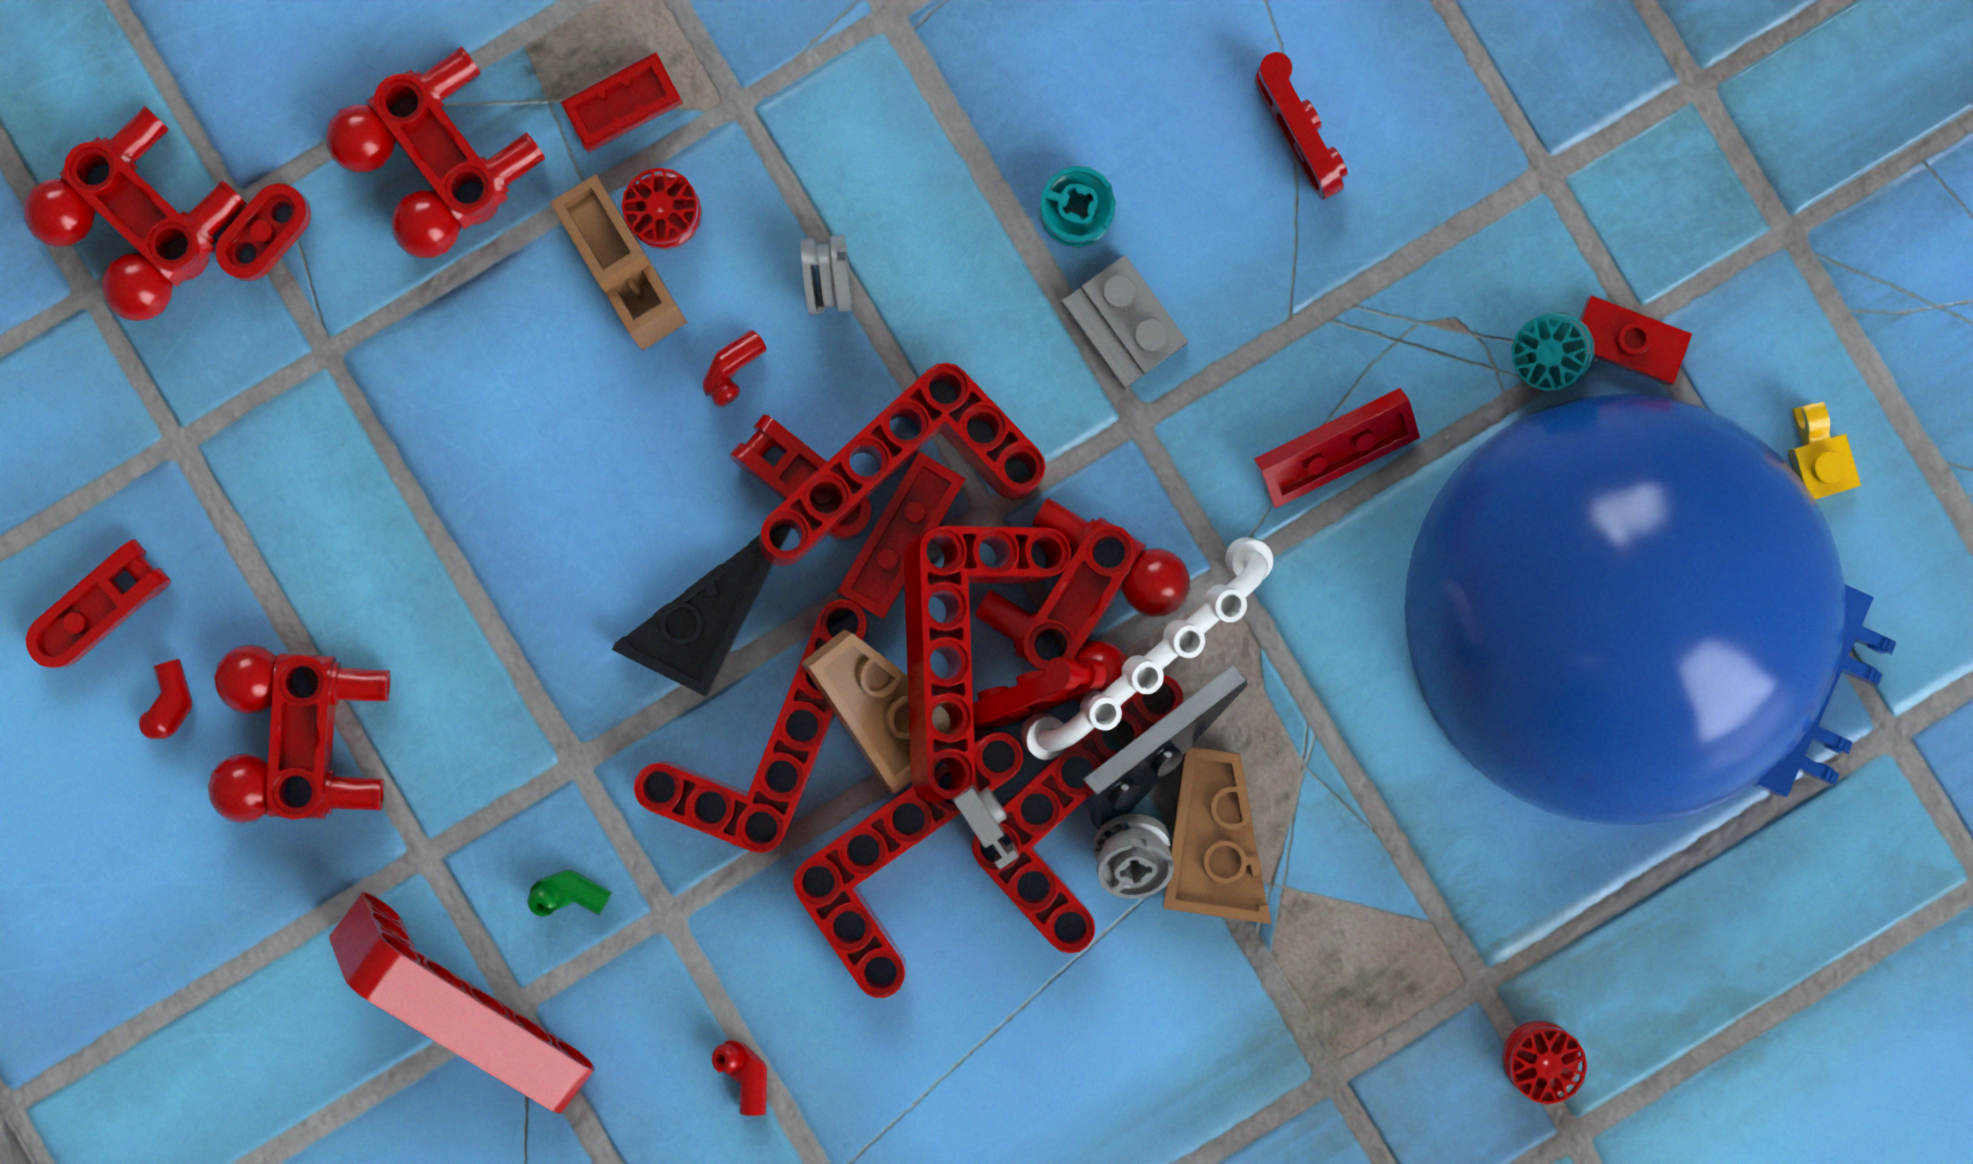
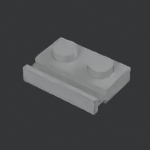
(1124, 322)
(984, 816)

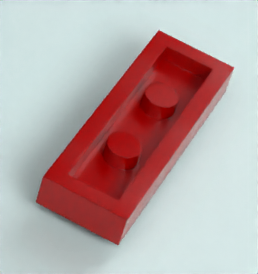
(1337, 447)
(914, 509)

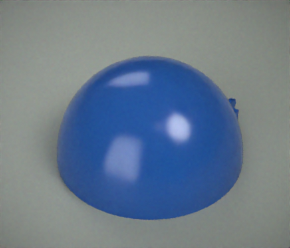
(1632, 612)

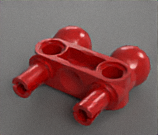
(365, 137)
(64, 212)
(1150, 579)
(300, 736)

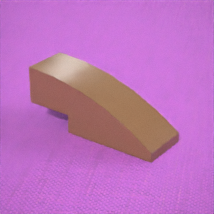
(618, 262)

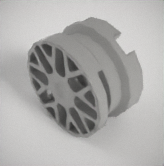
(832, 274)
(1133, 860)

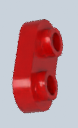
(259, 227)

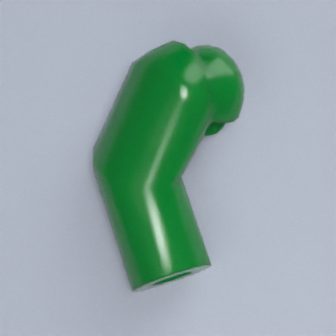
(564, 889)

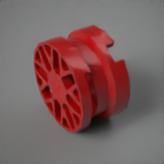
(662, 208)
(1543, 1061)

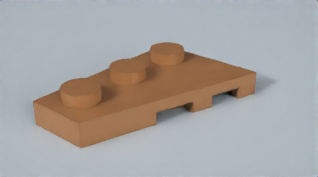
(871, 704)
(1215, 841)

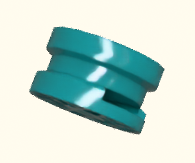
(1077, 206)
(1553, 351)

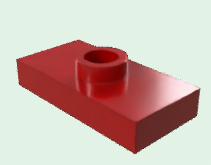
(621, 102)
(1635, 340)

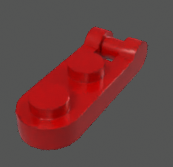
(1299, 126)
(792, 471)
(94, 608)
(1038, 691)

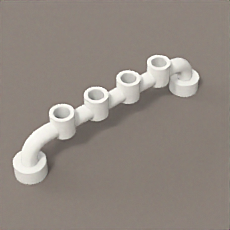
(1249, 564)

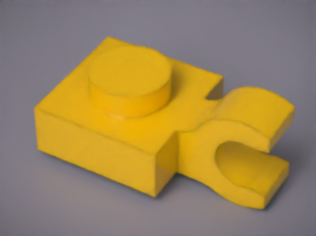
(1822, 461)

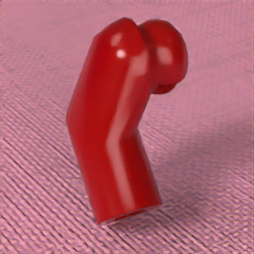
(726, 363)
(171, 705)
(748, 1071)

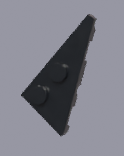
(698, 628)
(1138, 767)

